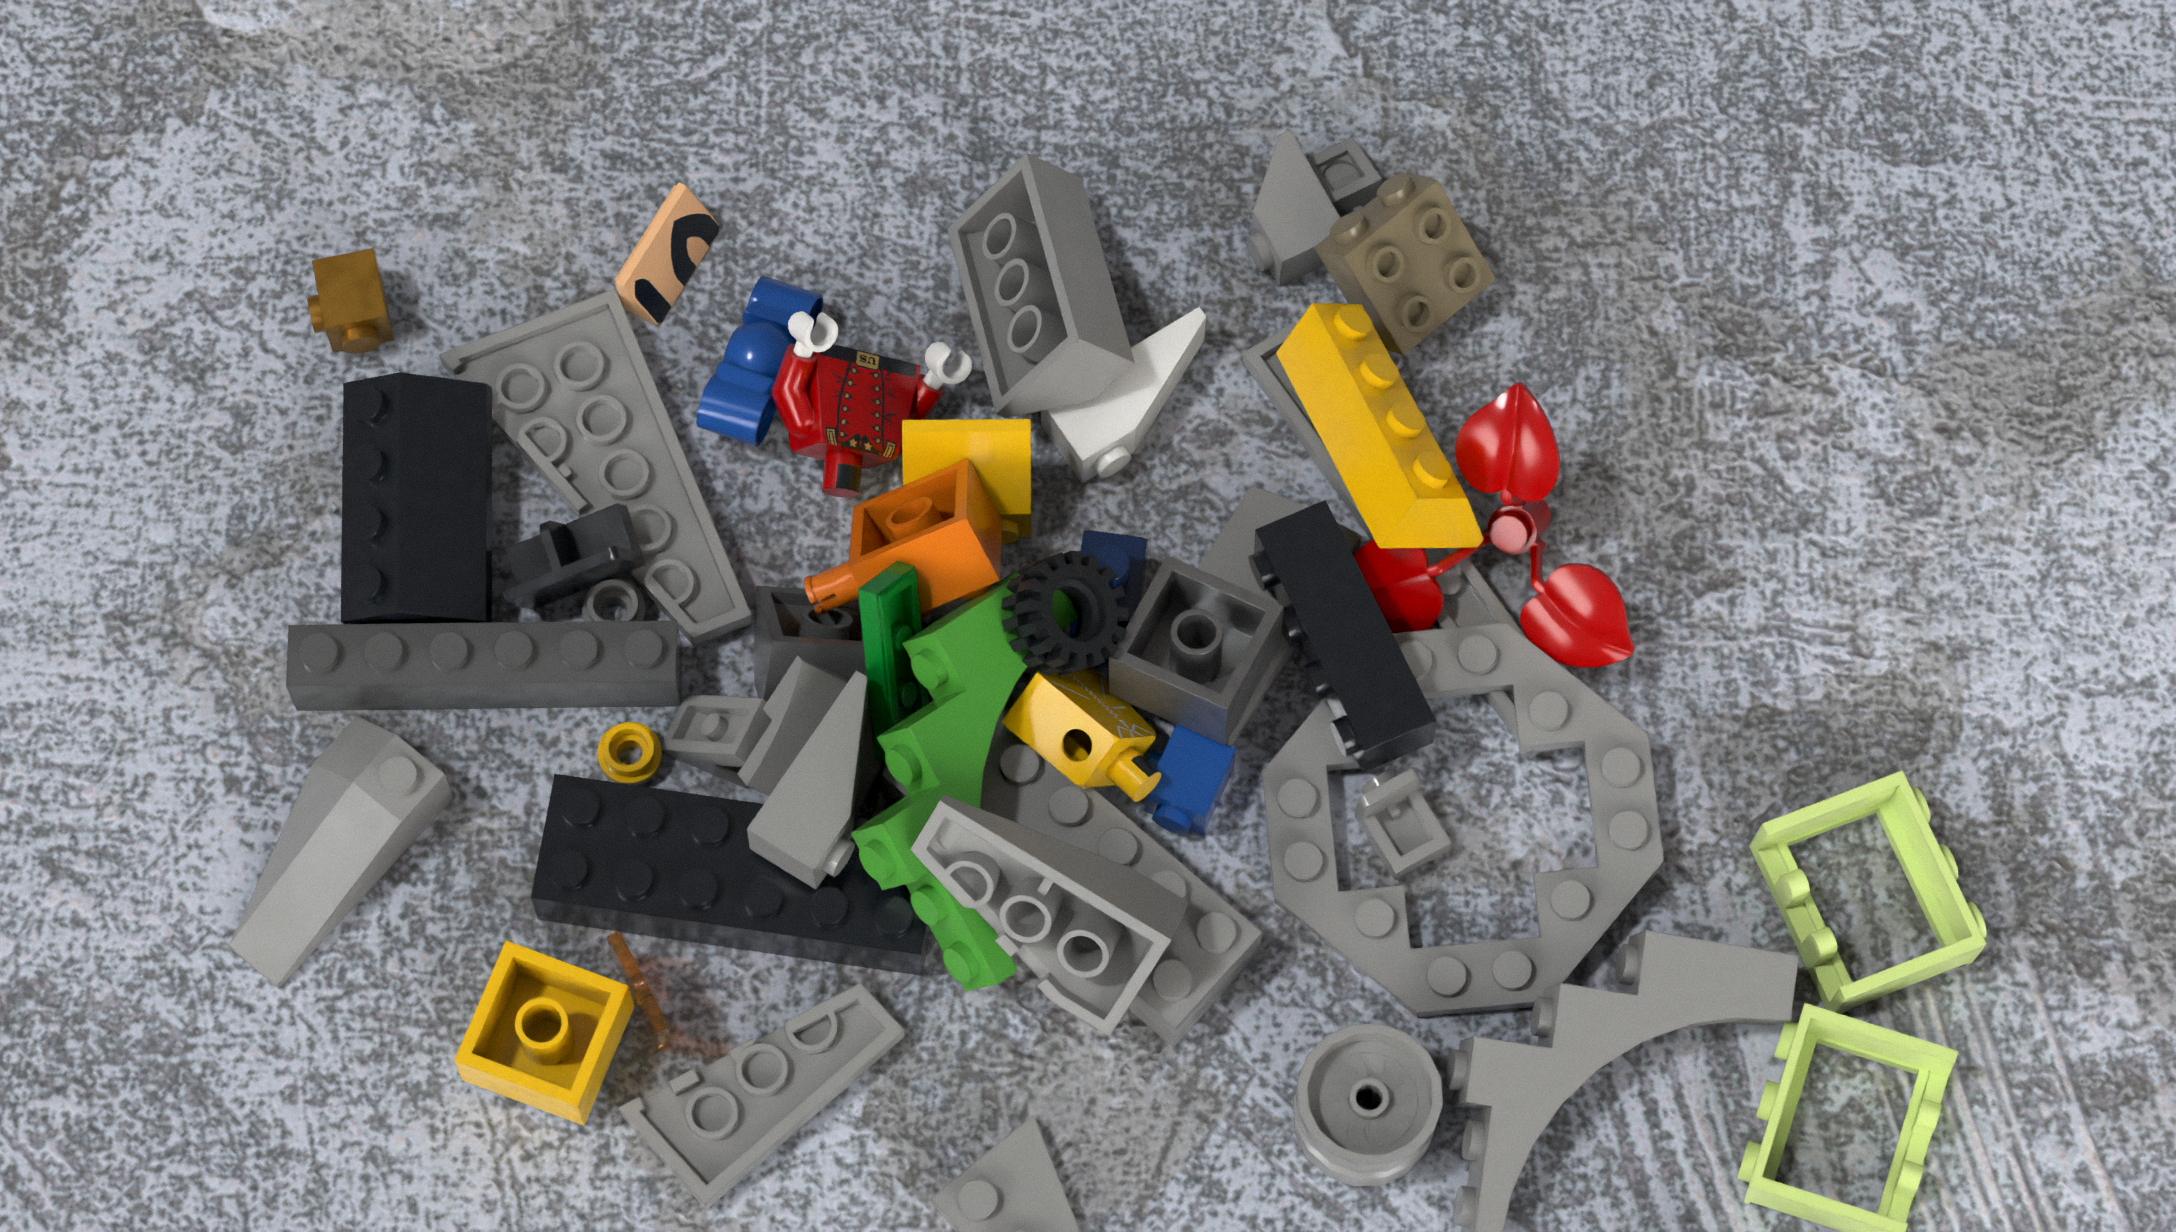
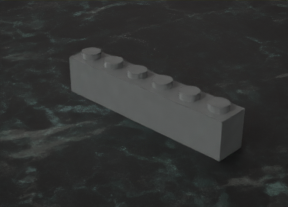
(484, 665)

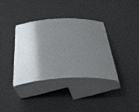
(795, 713)

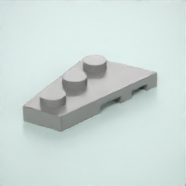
(1009, 1189)

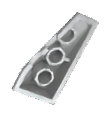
(344, 832)
(1066, 912)

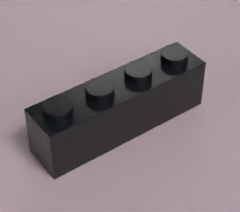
(1343, 637)

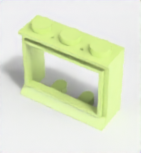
(1925, 863)
(1779, 1102)

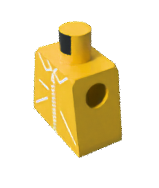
(1085, 732)

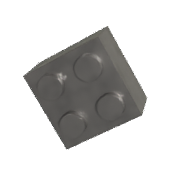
(1195, 650)

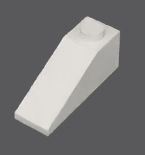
(1104, 432)

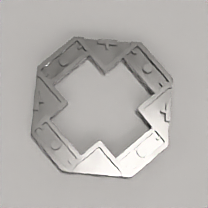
(1571, 904)

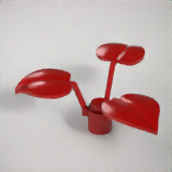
(1510, 450)

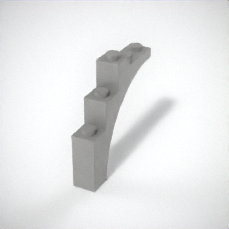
(1520, 1086)

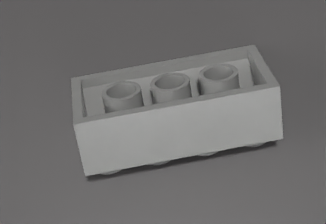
(1039, 291)

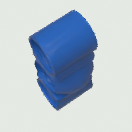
(740, 393)

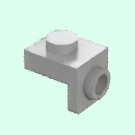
(1400, 822)

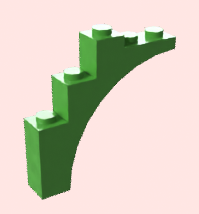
(944, 751)

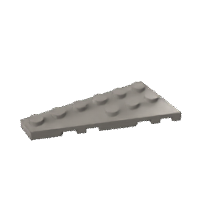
(596, 429)

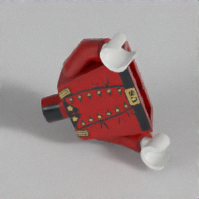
(853, 402)

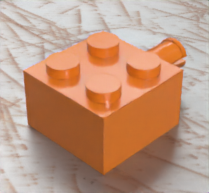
(937, 525)

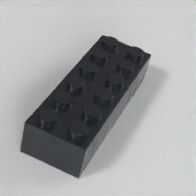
(687, 874)

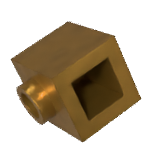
(350, 302)

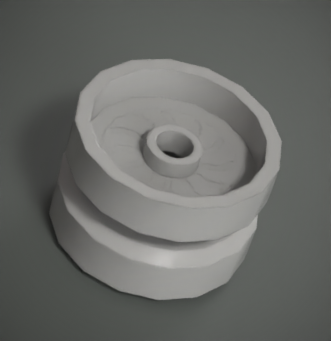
(1398, 1085)

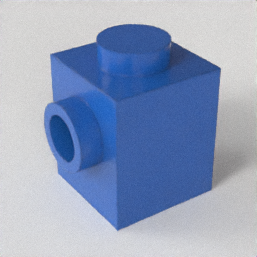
(1190, 783)

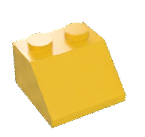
(996, 450)

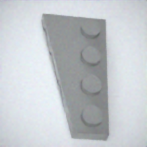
(741, 1108)

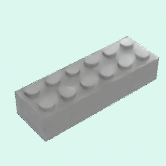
(1212, 938)

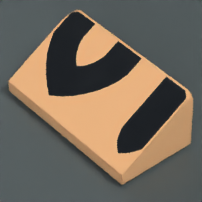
(666, 256)

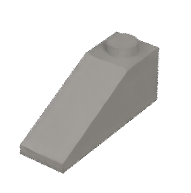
(813, 807)

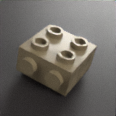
(1405, 260)

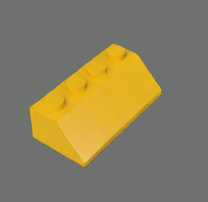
(1375, 431)

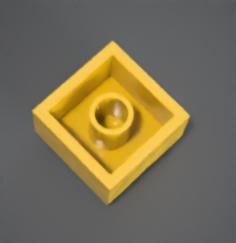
(544, 1032)

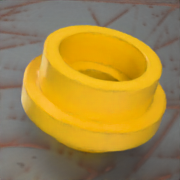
(625, 736)

